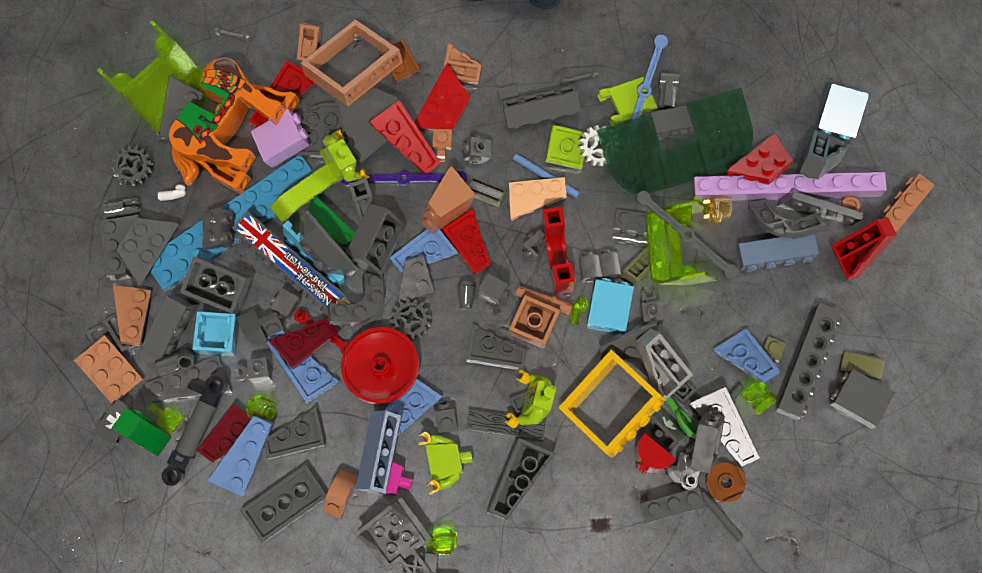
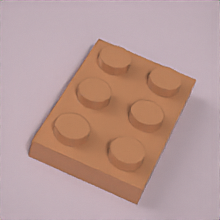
(108, 369)

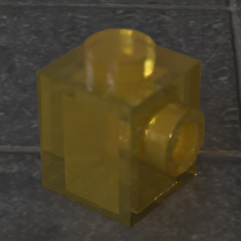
(719, 209)

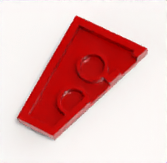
(467, 240)

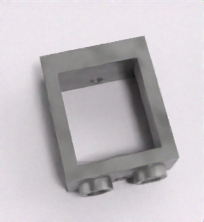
(707, 442)

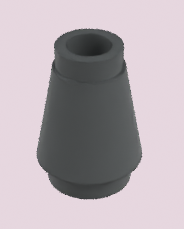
(466, 294)

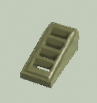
(630, 275)

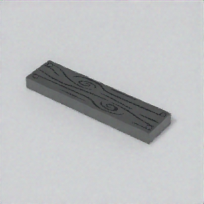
(496, 424)

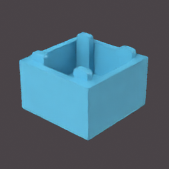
(215, 333)

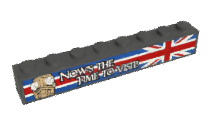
(289, 264)

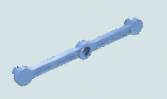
(660, 43)

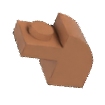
(339, 493)

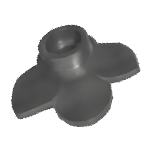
(682, 472)

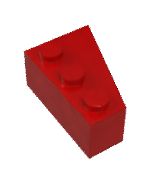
(863, 247)

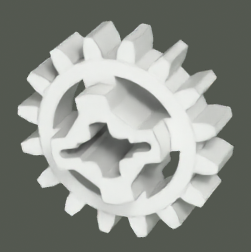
(587, 151)

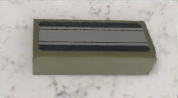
(487, 192)

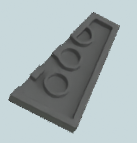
(810, 205)

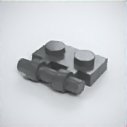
(631, 222)

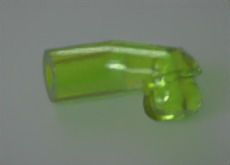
(577, 309)

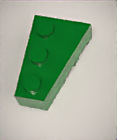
(331, 223)
(138, 429)

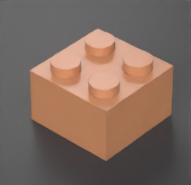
(534, 322)

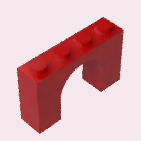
(560, 268)

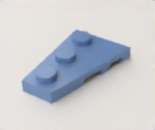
(748, 356)

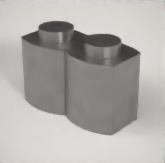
(599, 266)

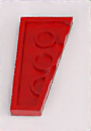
(289, 79)

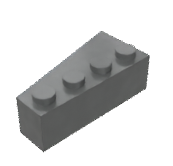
(519, 475)

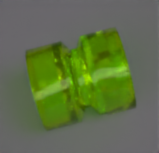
(764, 401)

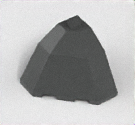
(361, 136)

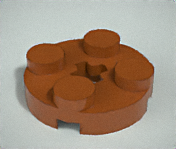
(736, 487)

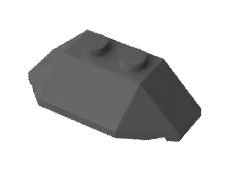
(323, 248)

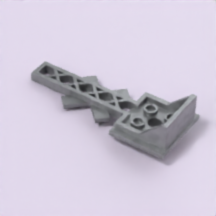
(392, 551)

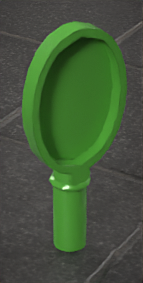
(682, 418)

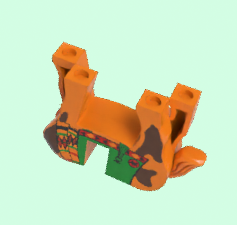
(201, 137)

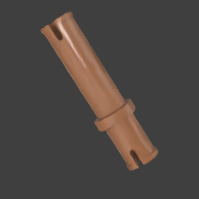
(563, 306)

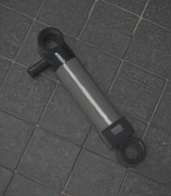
(182, 456)

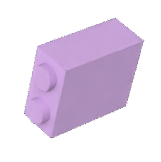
(281, 140)

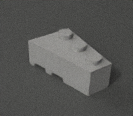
(662, 363)

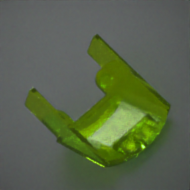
(148, 89)

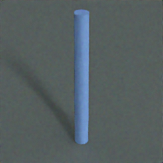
(544, 174)

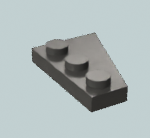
(296, 437)

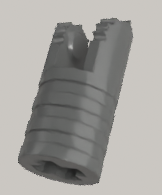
(121, 208)

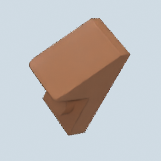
(308, 40)

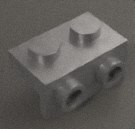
(217, 228)

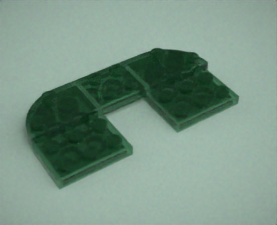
(639, 164)

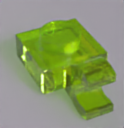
(167, 419)

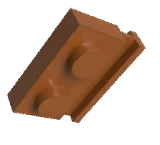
(408, 66)

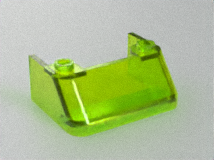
(665, 246)

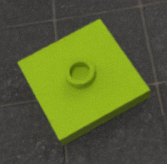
(564, 146)

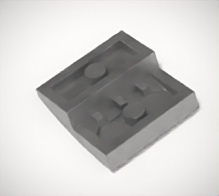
(109, 328)

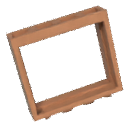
(365, 79)

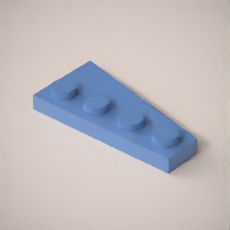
(308, 378)
(241, 460)

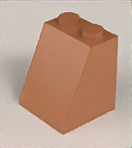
(448, 202)

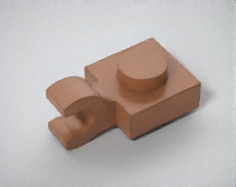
(442, 141)

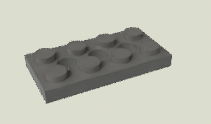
(284, 517)

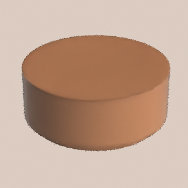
(851, 202)

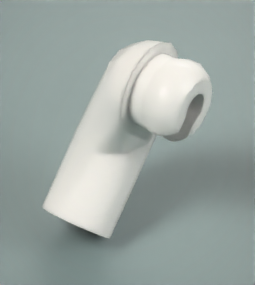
(172, 194)

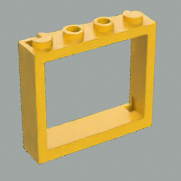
(592, 380)

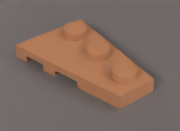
(132, 311)

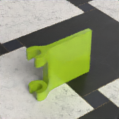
(625, 99)

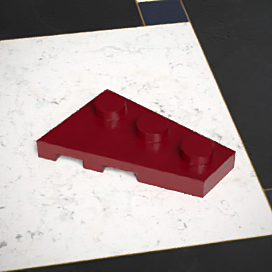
(303, 343)
(224, 434)

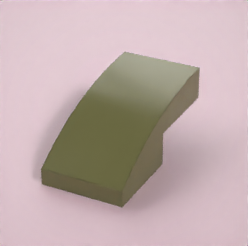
(864, 364)

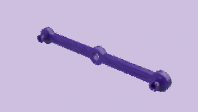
(394, 178)

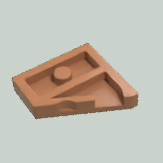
(462, 66)

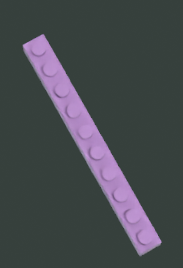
(828, 186)

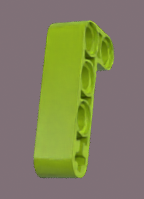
(302, 193)

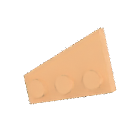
(534, 194)

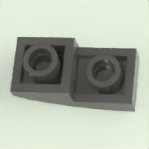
(685, 395)

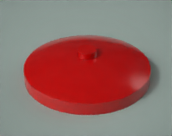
(380, 365)

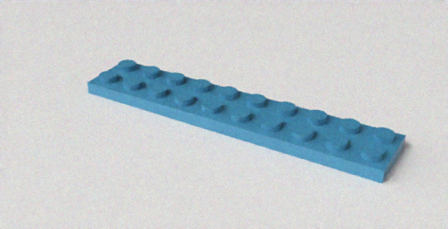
(178, 254)

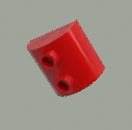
(651, 456)

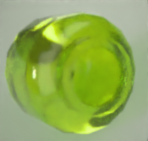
(261, 407)
(443, 541)

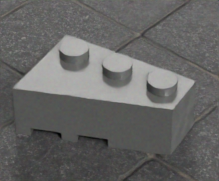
(822, 154)

